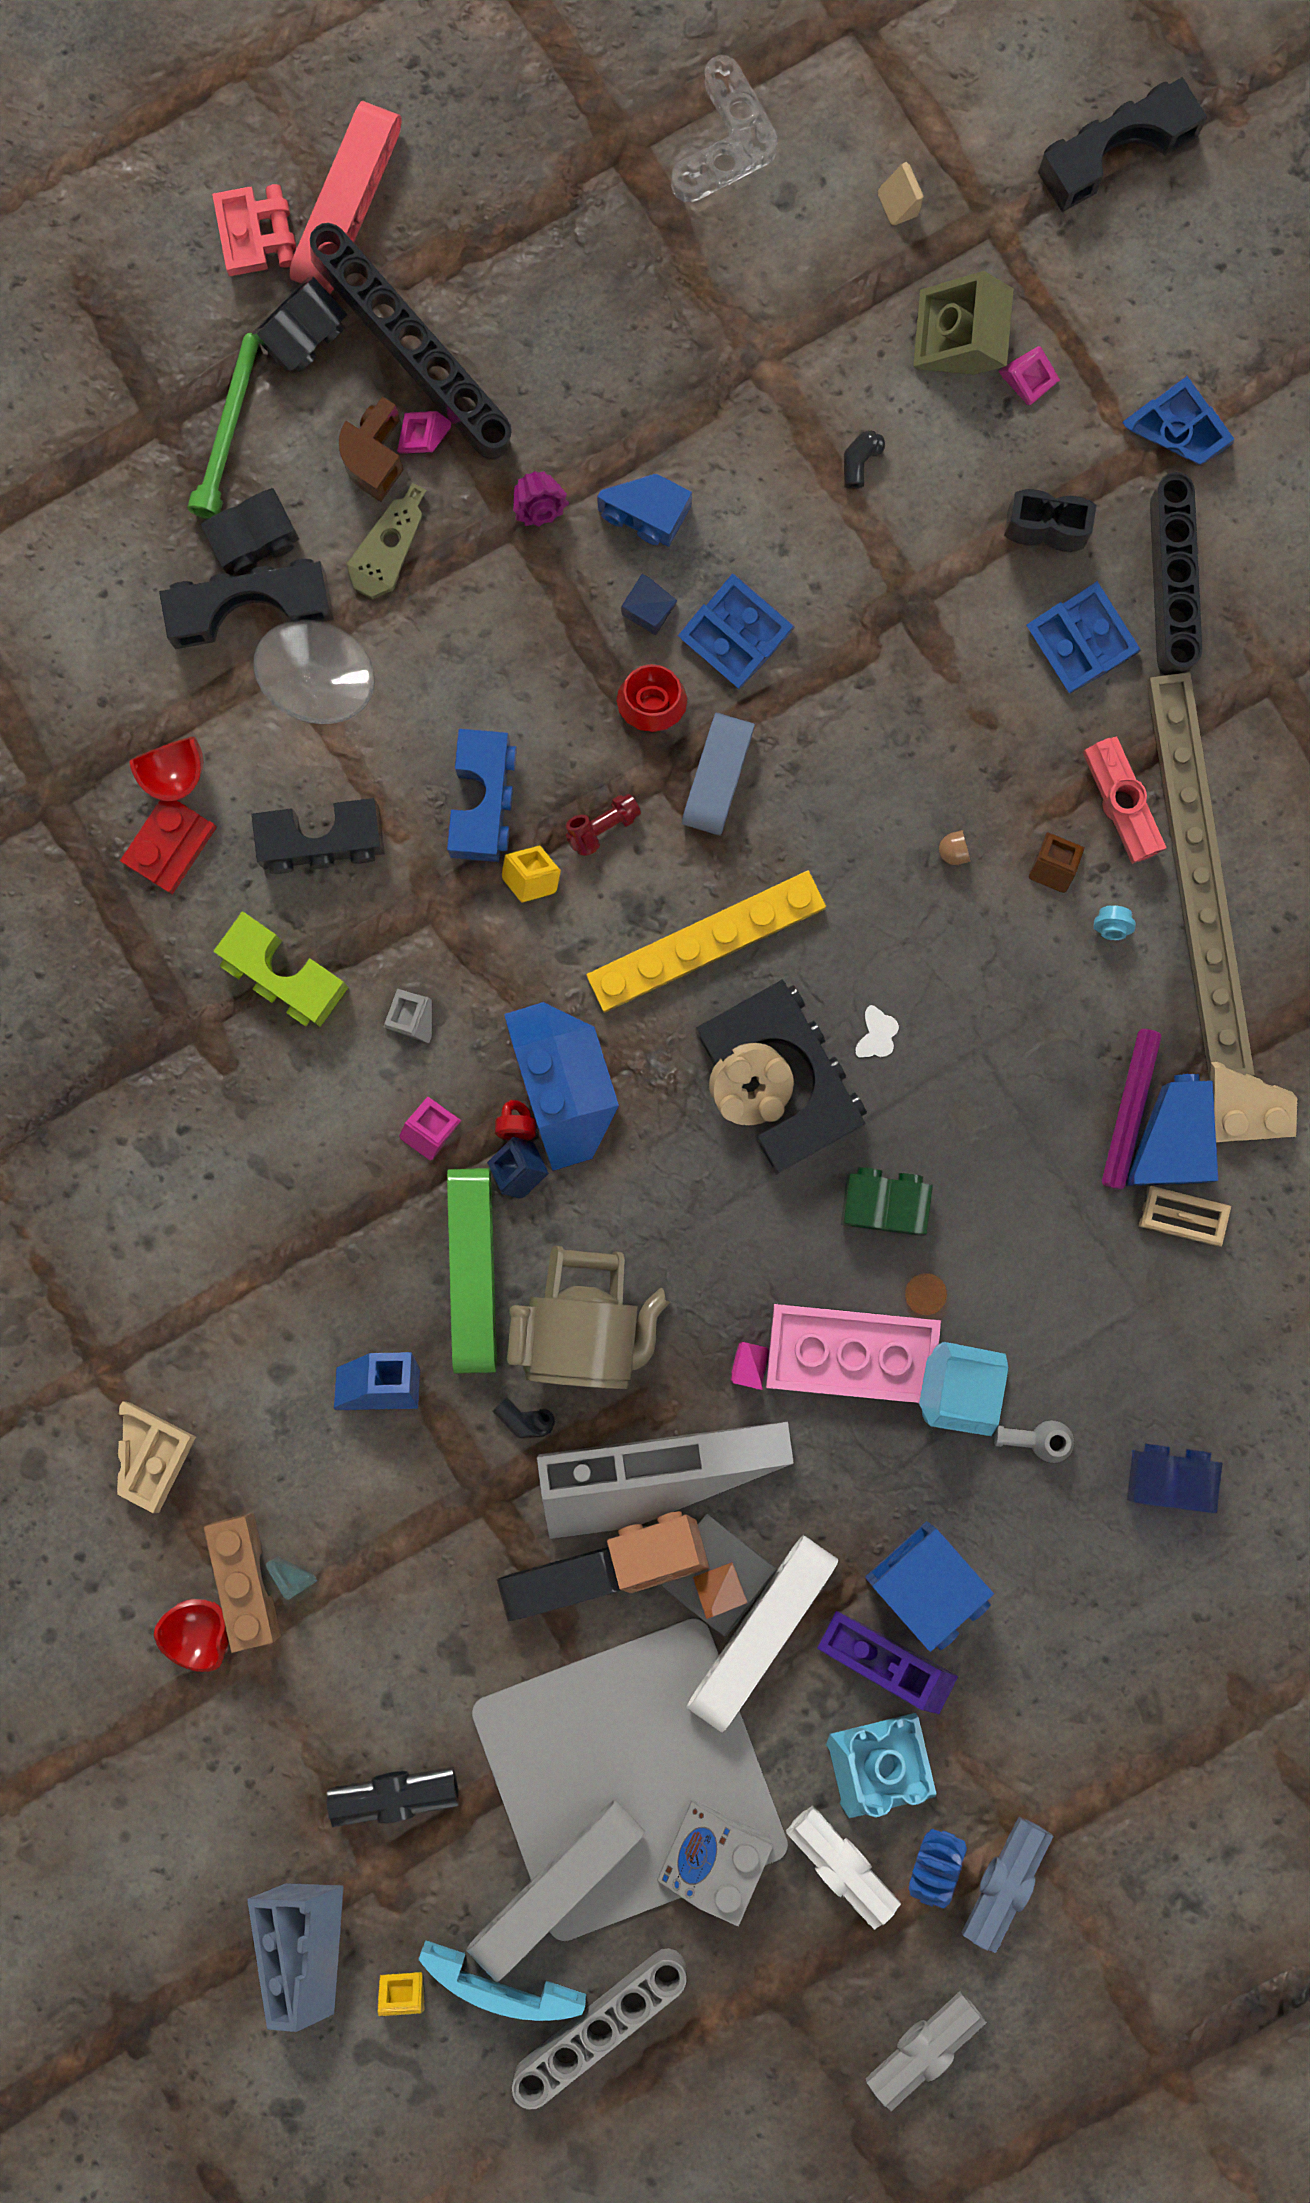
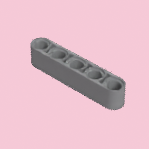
(555, 1890)
(591, 2047)

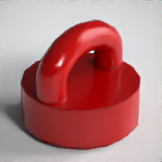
(517, 1126)

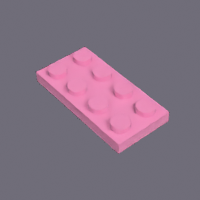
(849, 1353)

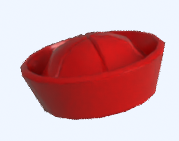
(652, 698)

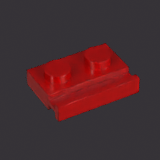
(168, 844)

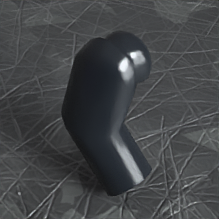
(864, 446)
(525, 1424)

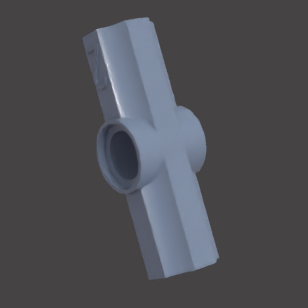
(1007, 1884)

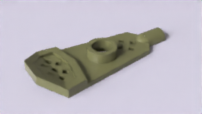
(381, 557)

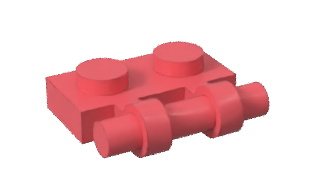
(241, 232)

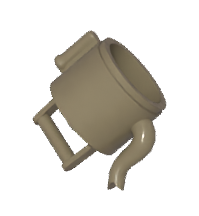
(581, 1331)

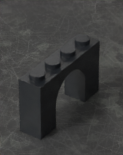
(777, 1018)

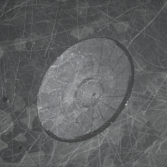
(314, 672)

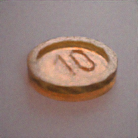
(925, 1294)

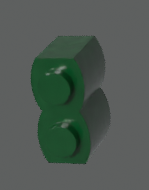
(886, 1203)

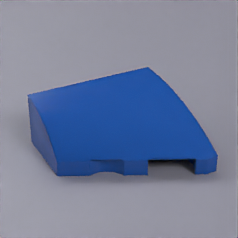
(1182, 424)

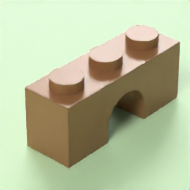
(243, 1598)

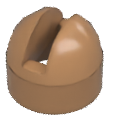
(954, 849)

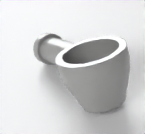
(1038, 1440)

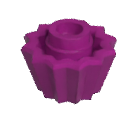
(538, 499)

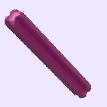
(1131, 1109)

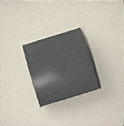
(721, 1549)

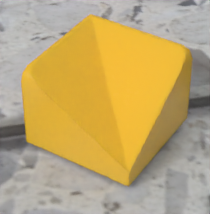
(530, 873)

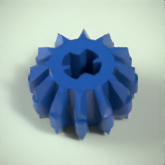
(937, 1868)

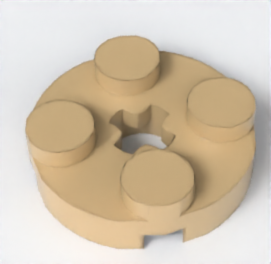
(763, 1103)

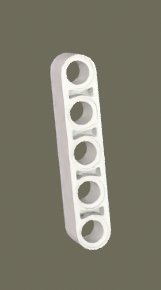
(762, 1634)

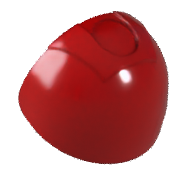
(169, 770)
(193, 1635)

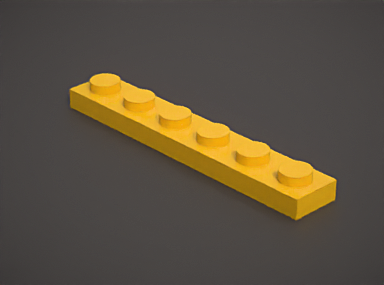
(706, 941)

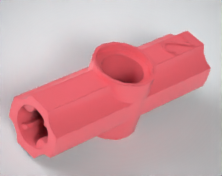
(1115, 775)

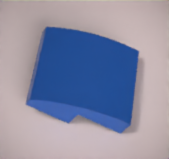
(736, 631)
(1083, 637)

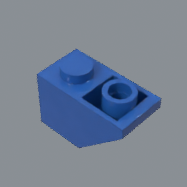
(647, 505)
(378, 1382)

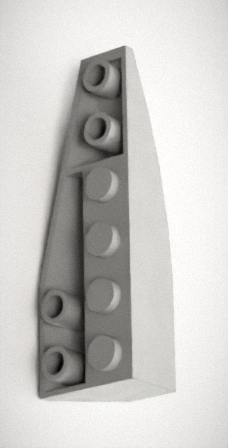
(650, 1478)

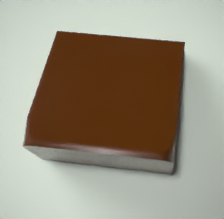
(1056, 863)

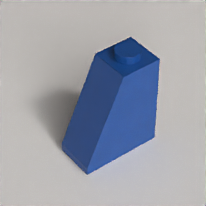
(1178, 1137)

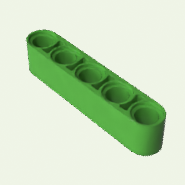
(471, 1270)

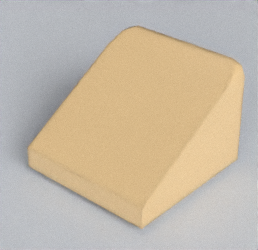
(901, 195)

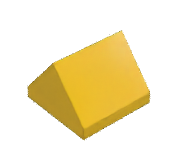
(401, 1994)

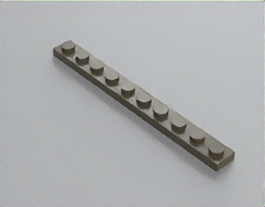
(1199, 873)

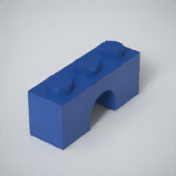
(480, 831)

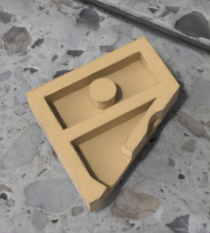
(1250, 1108)
(149, 1457)

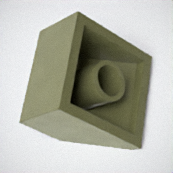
(964, 325)

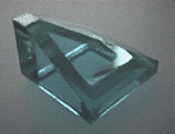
(289, 1577)

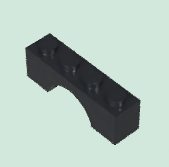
(1161, 120)
(197, 610)

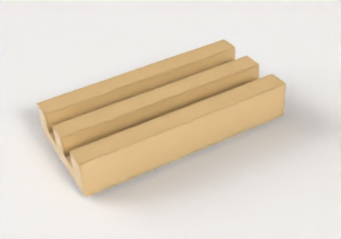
(1149, 1208)

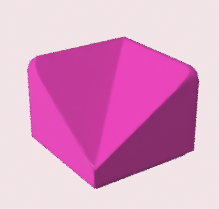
(749, 1365)

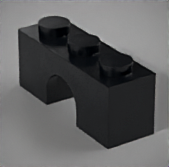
(353, 837)

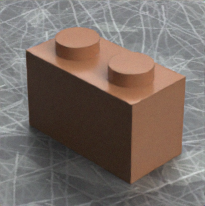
(657, 1552)

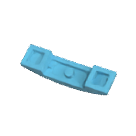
(554, 2004)

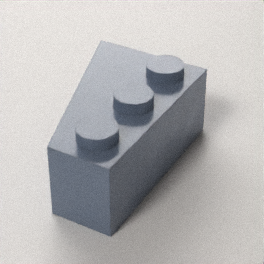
(297, 1952)

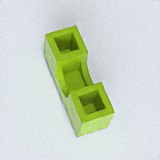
(249, 951)

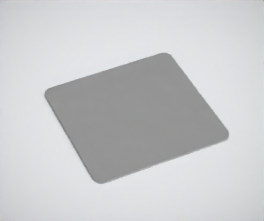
(623, 1735)

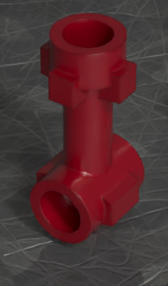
(583, 833)

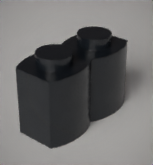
(300, 325)
(1058, 522)
(250, 532)

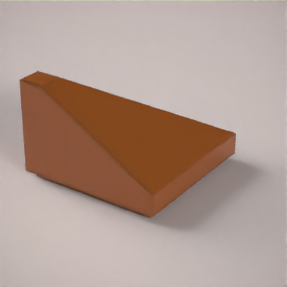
(719, 1590)

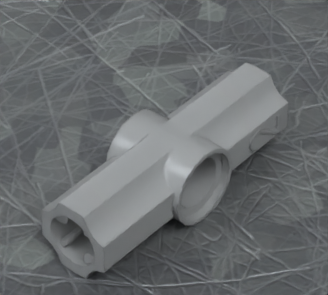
(925, 2051)

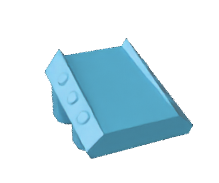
(963, 1388)
(881, 1766)

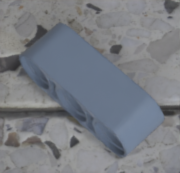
(718, 773)

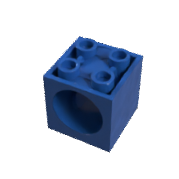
(930, 1587)

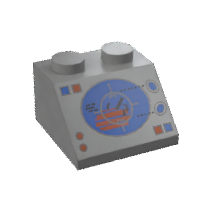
(715, 1862)

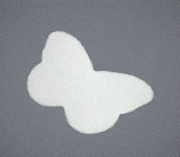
(881, 1029)

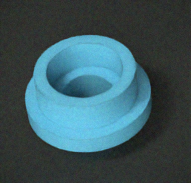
(1114, 922)

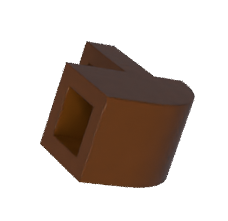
(365, 457)

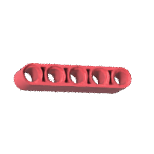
(349, 184)

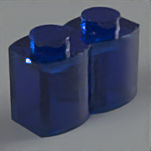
(1174, 1480)

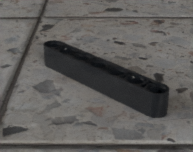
(404, 323)

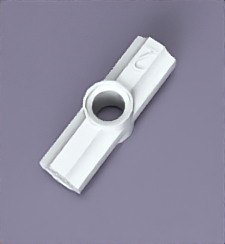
(843, 1867)

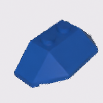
(563, 1081)

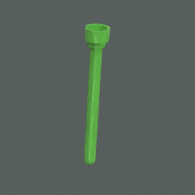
(206, 499)

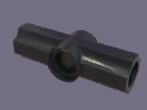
(392, 1797)

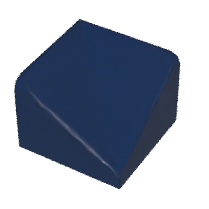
(648, 604)
(517, 1167)

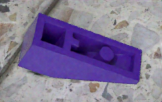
(888, 1663)

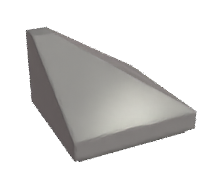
(410, 1016)

